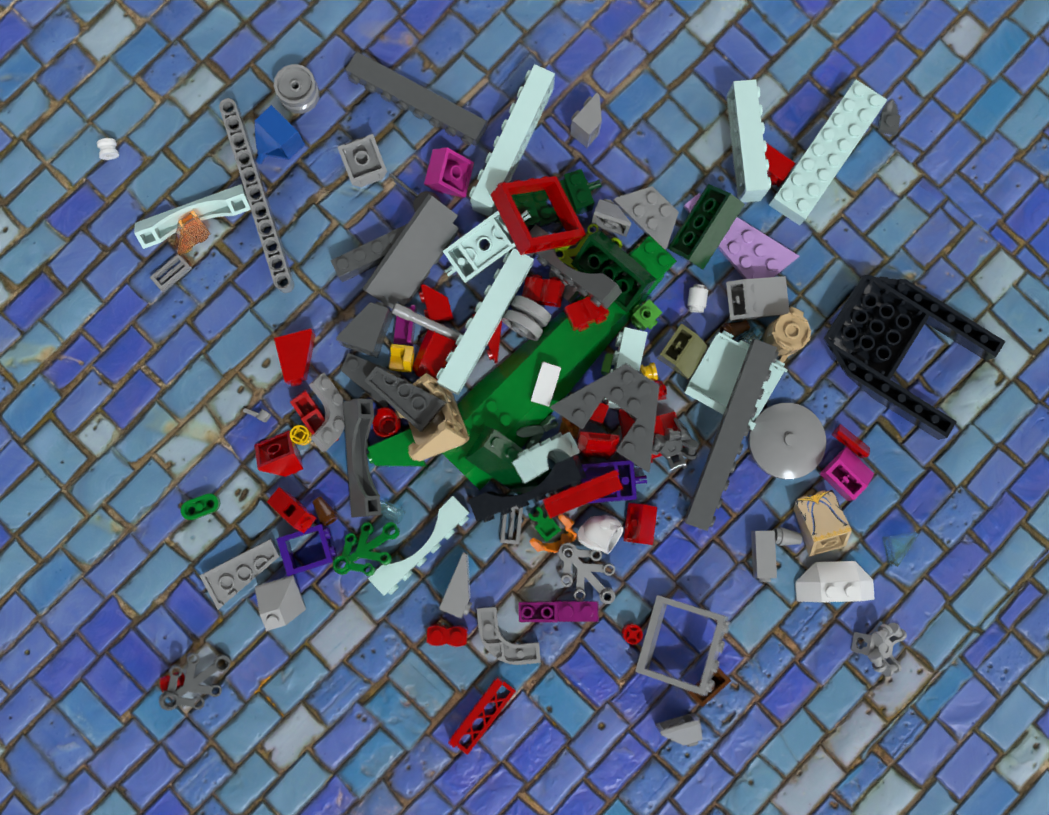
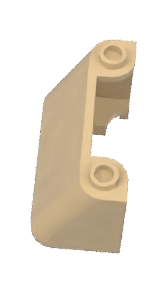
(446, 428)

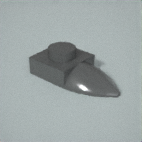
(889, 119)

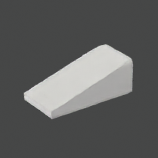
(546, 384)

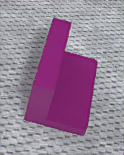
(404, 330)

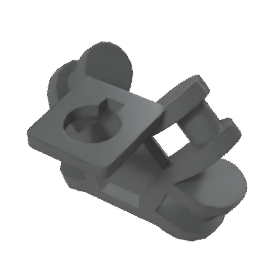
(672, 444)

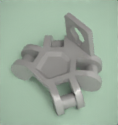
(880, 647)

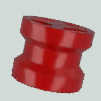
(634, 636)

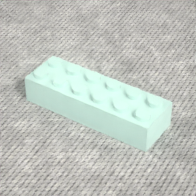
(748, 141)

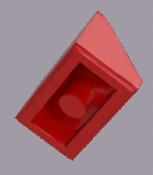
(851, 441)

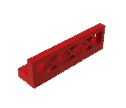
(582, 494)
(475, 714)

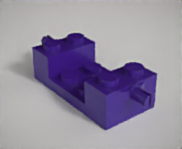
(626, 477)

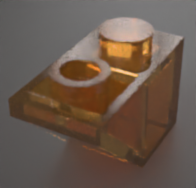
(189, 233)

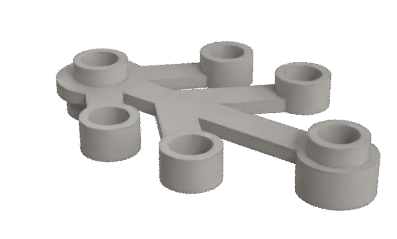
(585, 570)

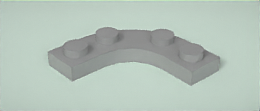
(334, 418)
(499, 647)

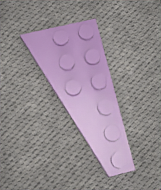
(751, 250)

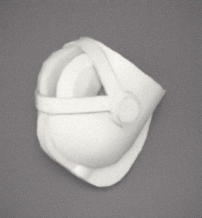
(600, 533)

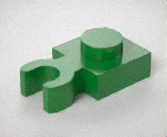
(546, 526)

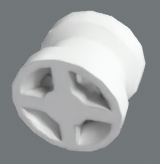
(107, 148)

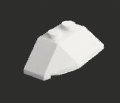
(834, 583)

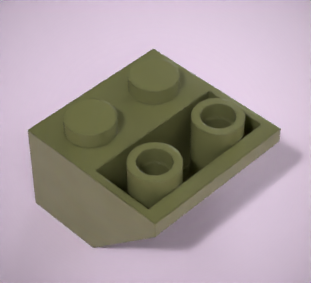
(683, 351)

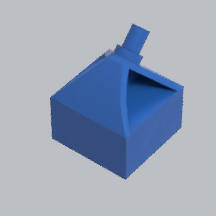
(275, 136)

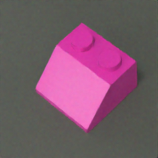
(449, 172)

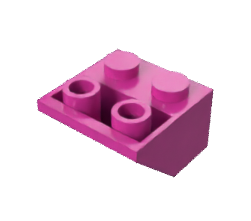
(847, 474)

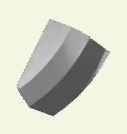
(363, 161)

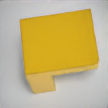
(401, 358)

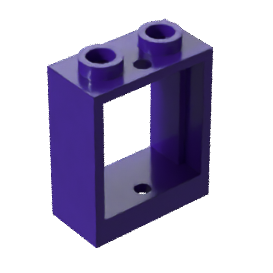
(288, 557)

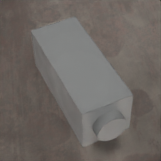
(764, 555)

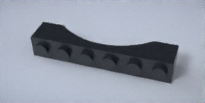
(563, 473)

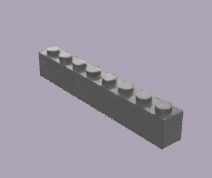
(416, 99)

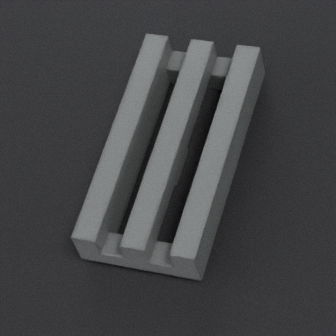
(175, 278)
(510, 541)

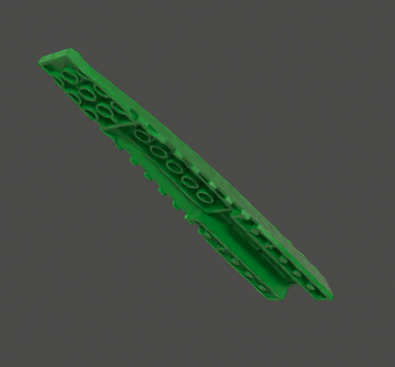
(506, 393)

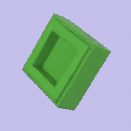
(607, 364)

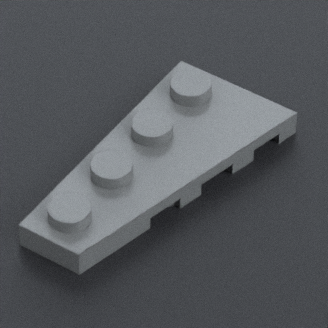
(233, 575)

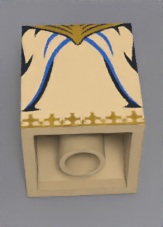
(822, 522)

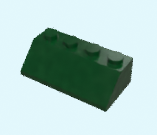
(706, 226)
(603, 256)
(495, 455)

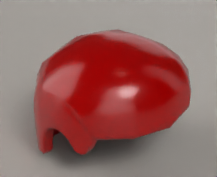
(386, 423)

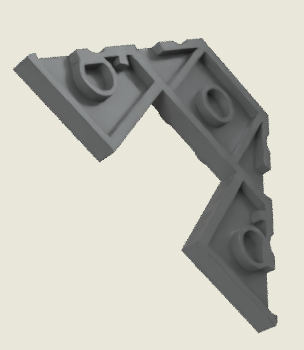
(630, 392)

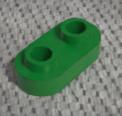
(201, 506)

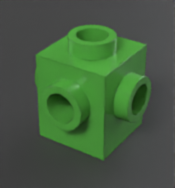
(651, 312)

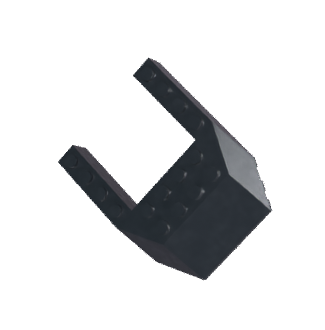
(877, 332)

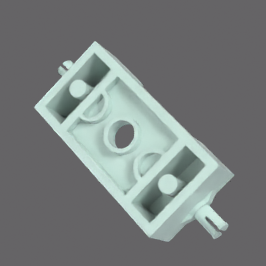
(469, 257)

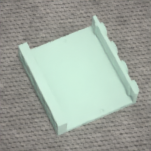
(718, 373)

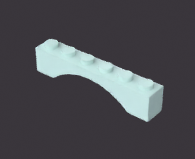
(161, 226)
(389, 575)

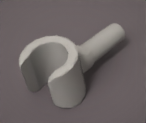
(263, 415)

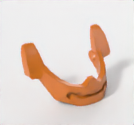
(565, 538)

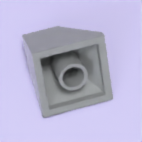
(611, 218)
(279, 602)
(683, 729)

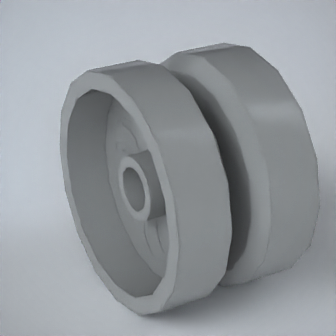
(296, 88)
(526, 318)

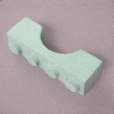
(535, 462)

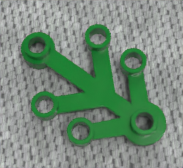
(364, 550)

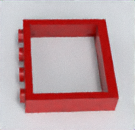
(524, 242)

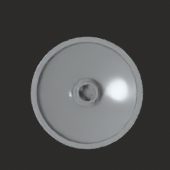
(787, 441)

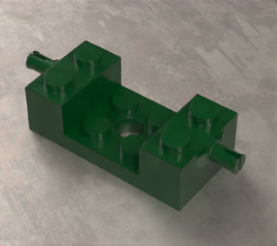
(576, 189)

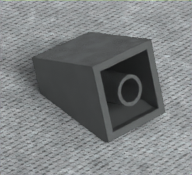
(367, 330)

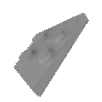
(650, 213)

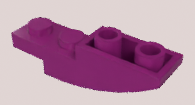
(559, 611)

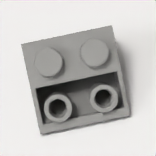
(587, 122)

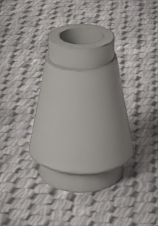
(787, 537)

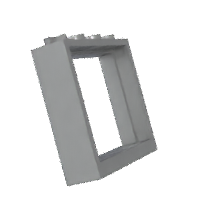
(652, 635)

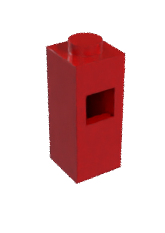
(291, 510)

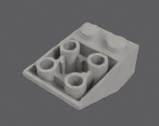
(757, 298)

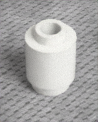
(697, 298)

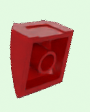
(433, 354)
(597, 444)

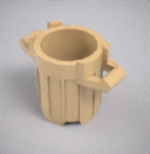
(788, 333)

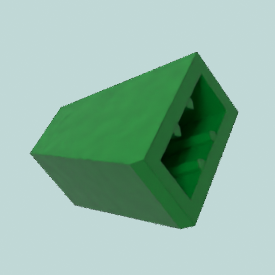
(394, 452)

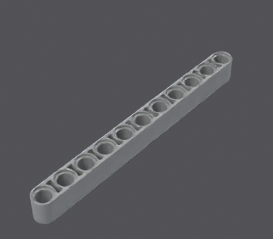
(251, 188)

